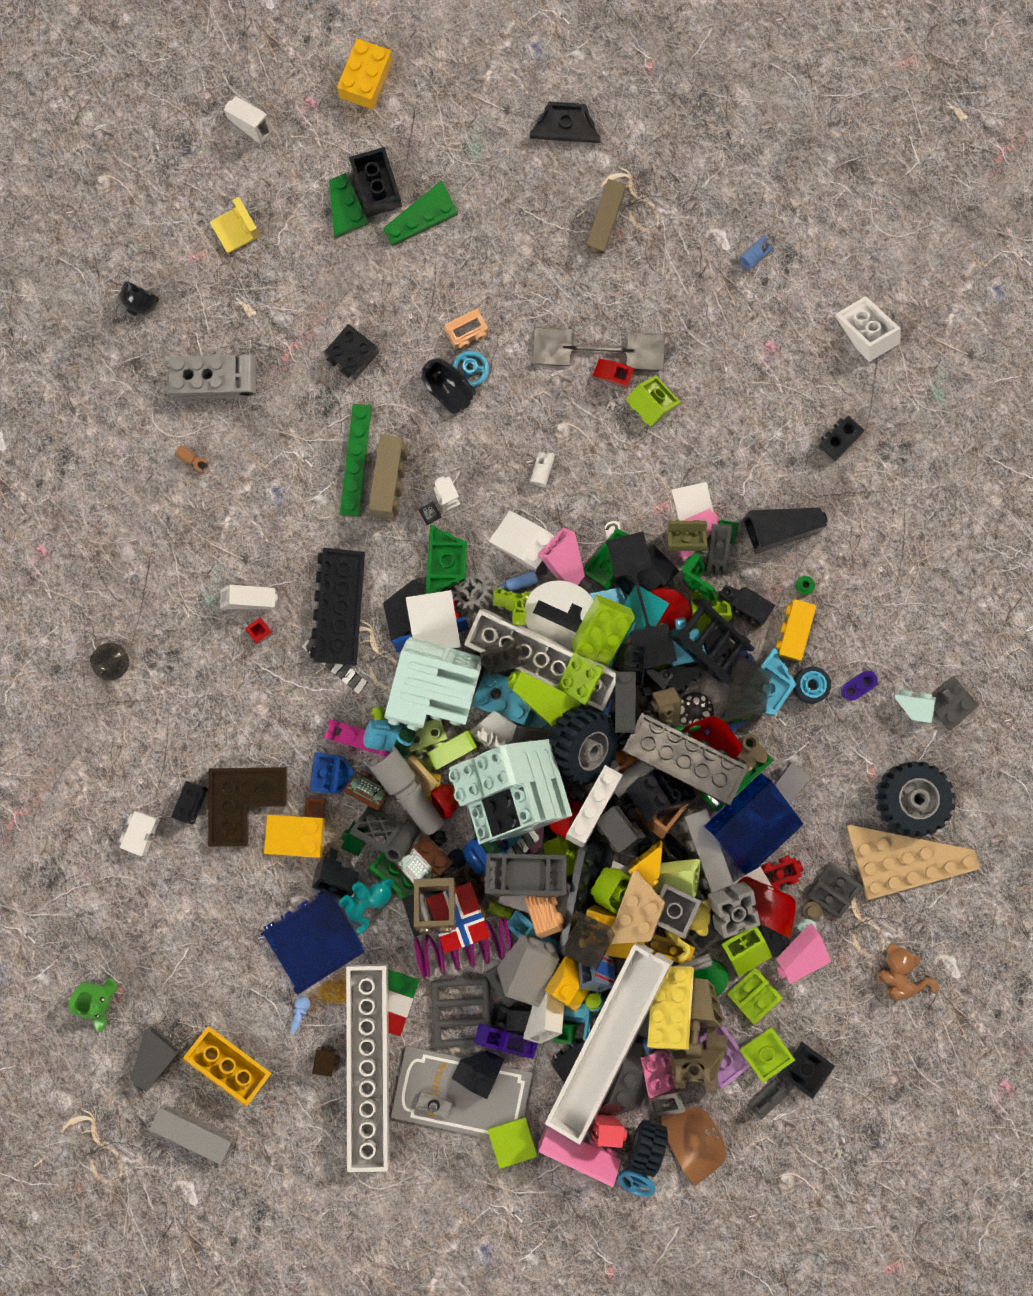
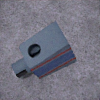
(598, 979)

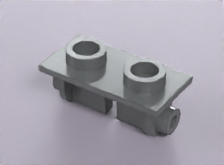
(768, 1099)

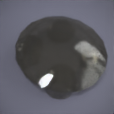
(109, 661)

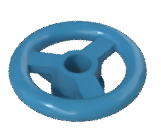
(637, 1181)

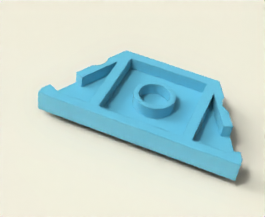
(781, 682)

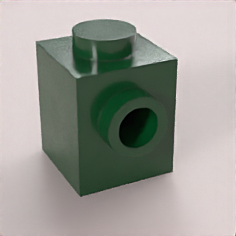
(351, 843)

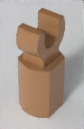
(190, 458)

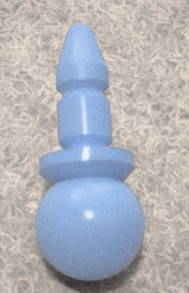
(302, 1004)

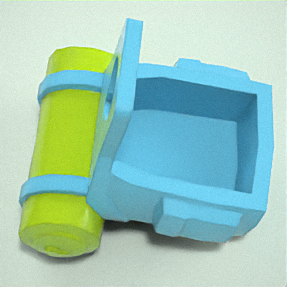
(587, 1011)

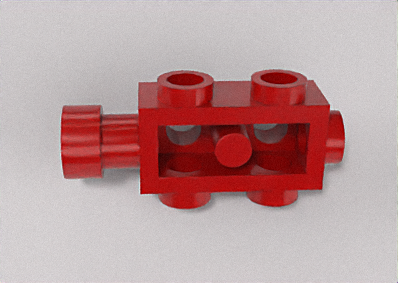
(778, 874)

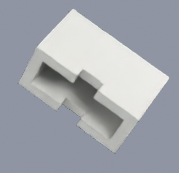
(138, 833)

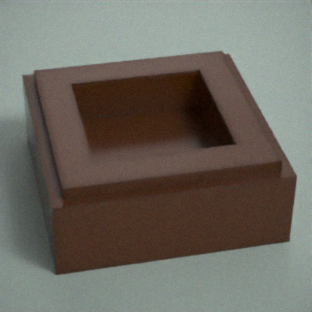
(315, 807)

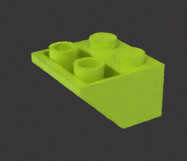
(746, 950)

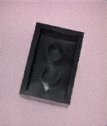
(375, 182)

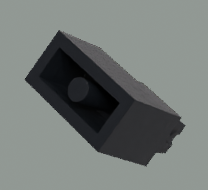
(332, 877)

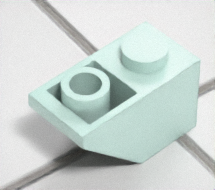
(917, 706)

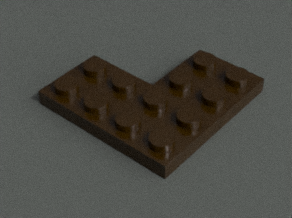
(231, 796)

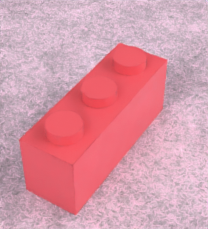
(608, 1131)

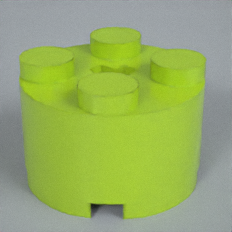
(610, 888)

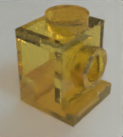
(338, 986)

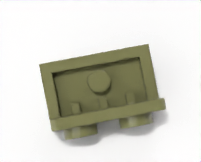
(687, 535)

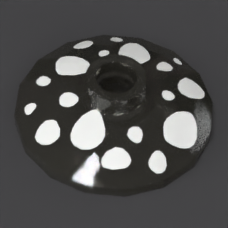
(692, 700)

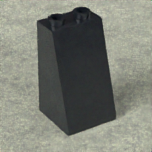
(781, 526)

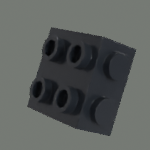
(351, 352)

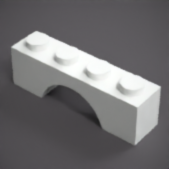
(594, 806)

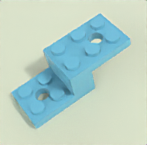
(507, 705)

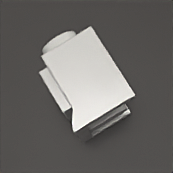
(446, 493)

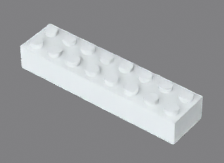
(544, 657)

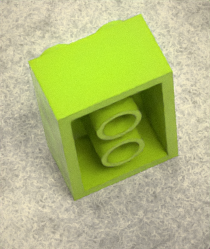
(602, 630)

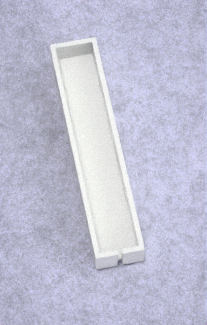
(609, 1042)

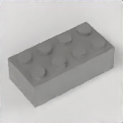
(704, 847)

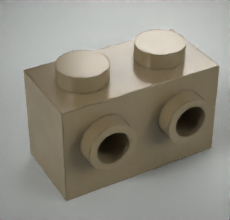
(666, 706)

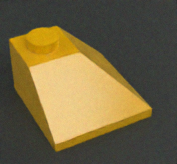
(649, 864)
(565, 985)

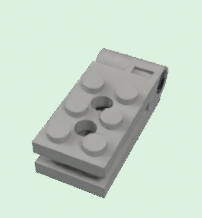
(230, 376)

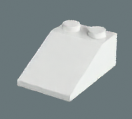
(869, 328)
(521, 540)

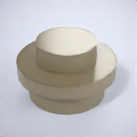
(812, 911)

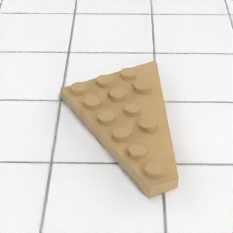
(901, 862)

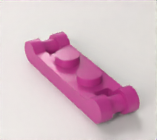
(350, 736)

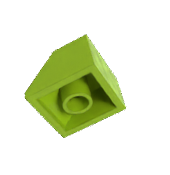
(652, 400)

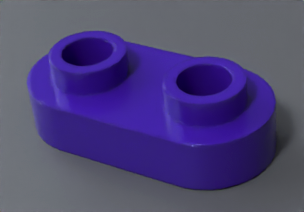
(858, 686)

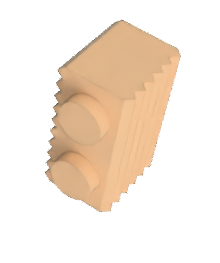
(544, 915)

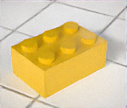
(365, 74)

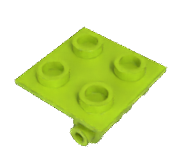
(580, 678)

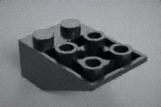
(659, 795)

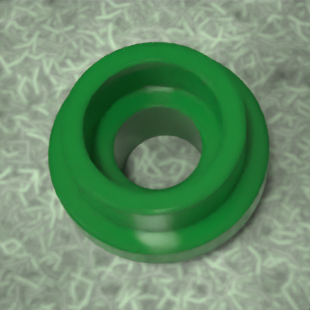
(805, 591)

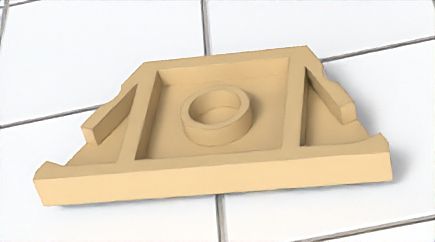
(638, 912)

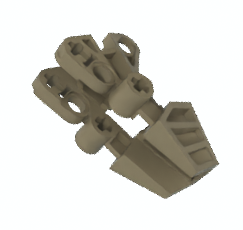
(697, 1063)

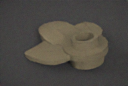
(753, 753)

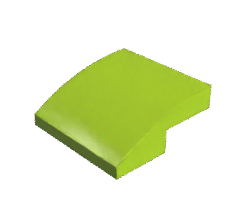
(754, 996)

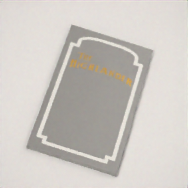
(469, 1112)

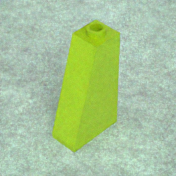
(541, 697)

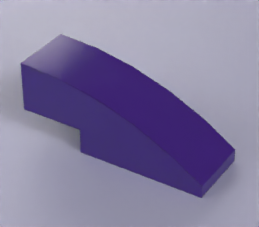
(504, 1041)

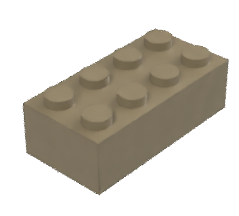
(387, 477)

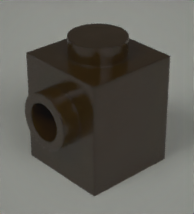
(325, 1061)

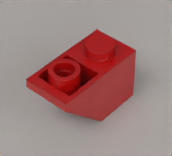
(613, 372)

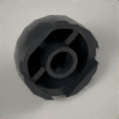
(137, 299)

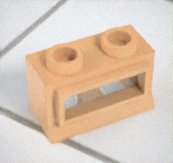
(466, 329)

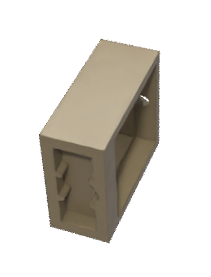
(435, 884)

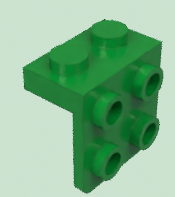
(692, 572)

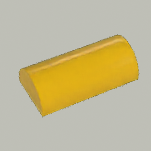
(227, 1066)

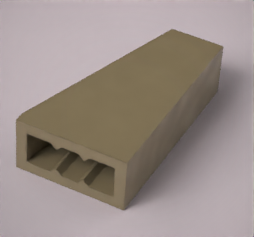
(606, 216)

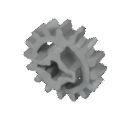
(473, 592)

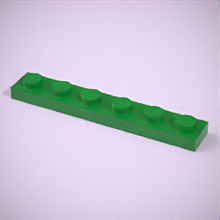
(355, 460)

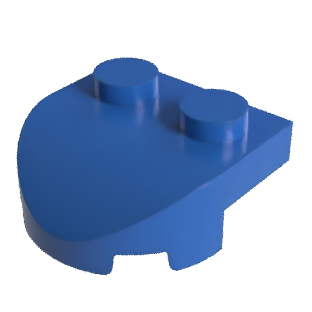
(330, 773)

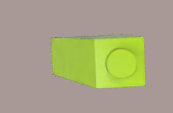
(451, 751)

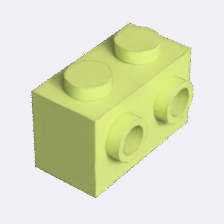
(430, 735)

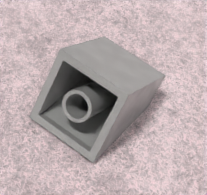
(528, 969)

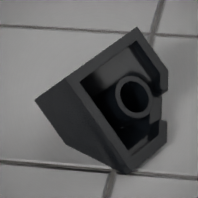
(478, 1072)

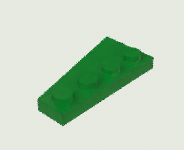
(422, 215)

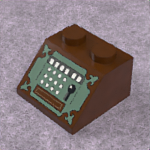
(367, 790)
(424, 861)

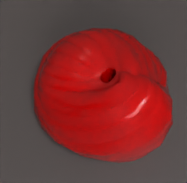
(444, 800)

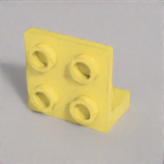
(235, 227)

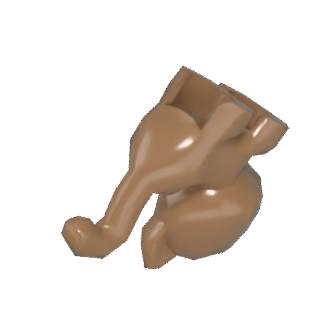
(901, 963)

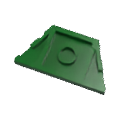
(445, 561)

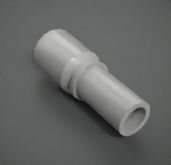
(400, 781)

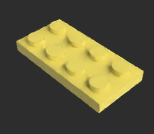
(672, 1011)

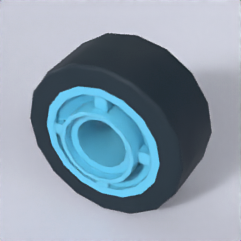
(821, 680)

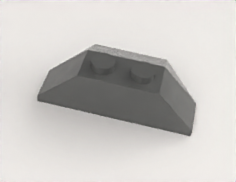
(629, 1085)

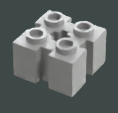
(733, 909)

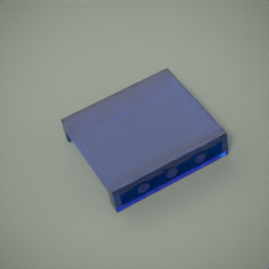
(754, 824)
(313, 941)

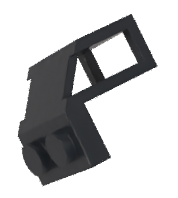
(657, 577)

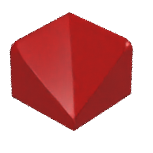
(258, 630)

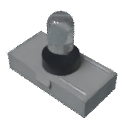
(434, 1104)

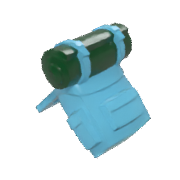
(383, 735)

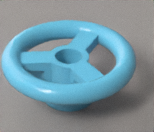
(472, 362)

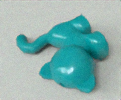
(375, 897)

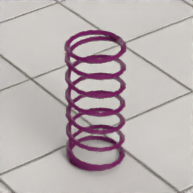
(424, 966)

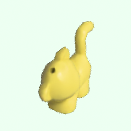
(699, 925)

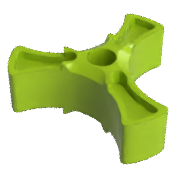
(512, 602)

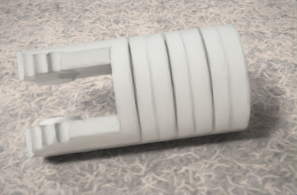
(542, 469)

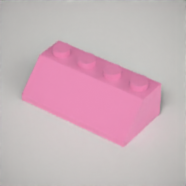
(587, 1157)

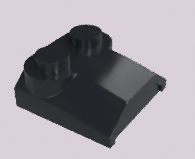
(808, 1070)

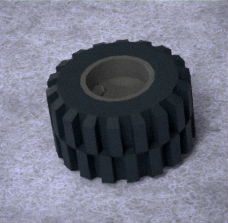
(648, 1148)

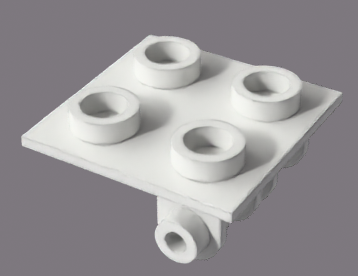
(494, 730)

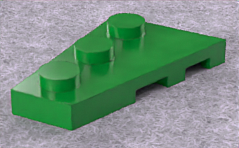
(345, 206)
(600, 566)

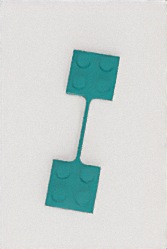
(654, 610)

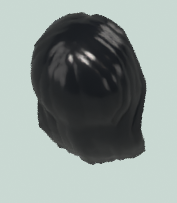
(447, 385)

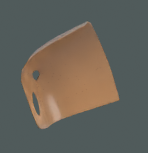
(693, 1149)

